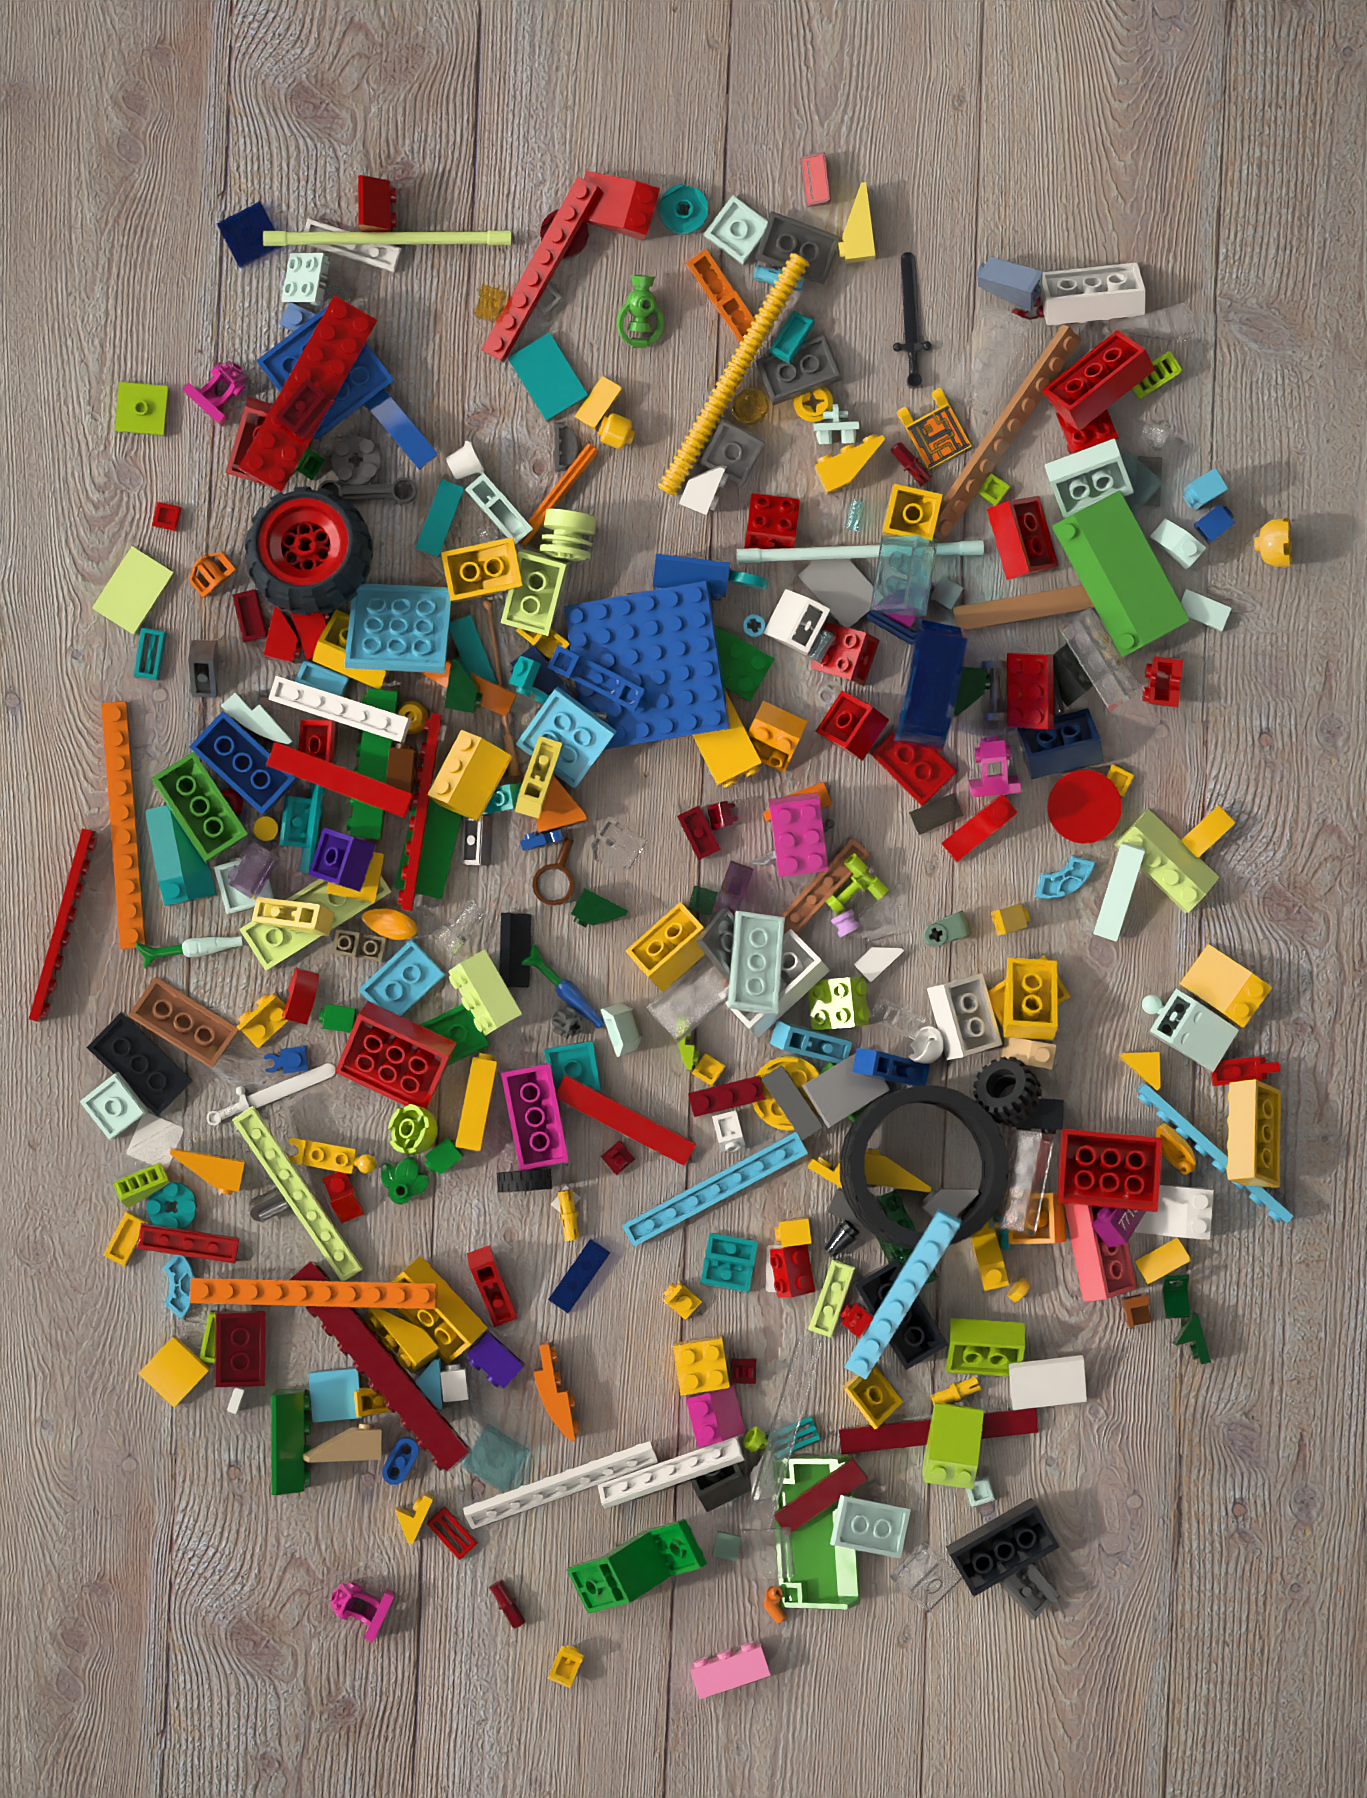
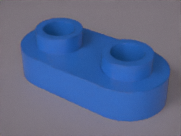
(400, 1460)

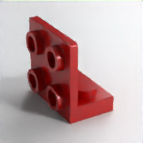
(771, 522)
(850, 655)

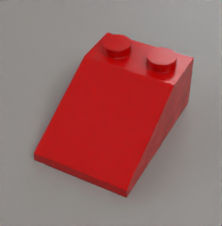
(622, 205)
(251, 420)

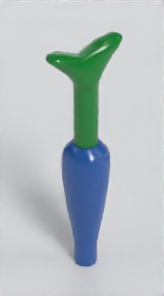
(564, 988)

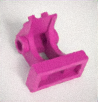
(232, 376)
(991, 751)
(374, 1615)

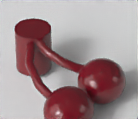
(1040, 313)

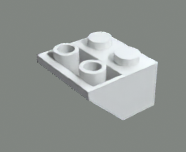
(796, 621)

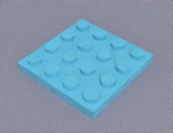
(399, 628)

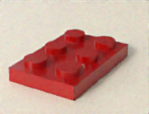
(1030, 690)

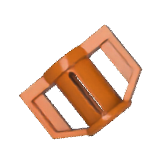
(211, 572)

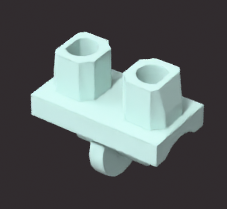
(824, 430)

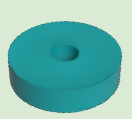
(748, 580)

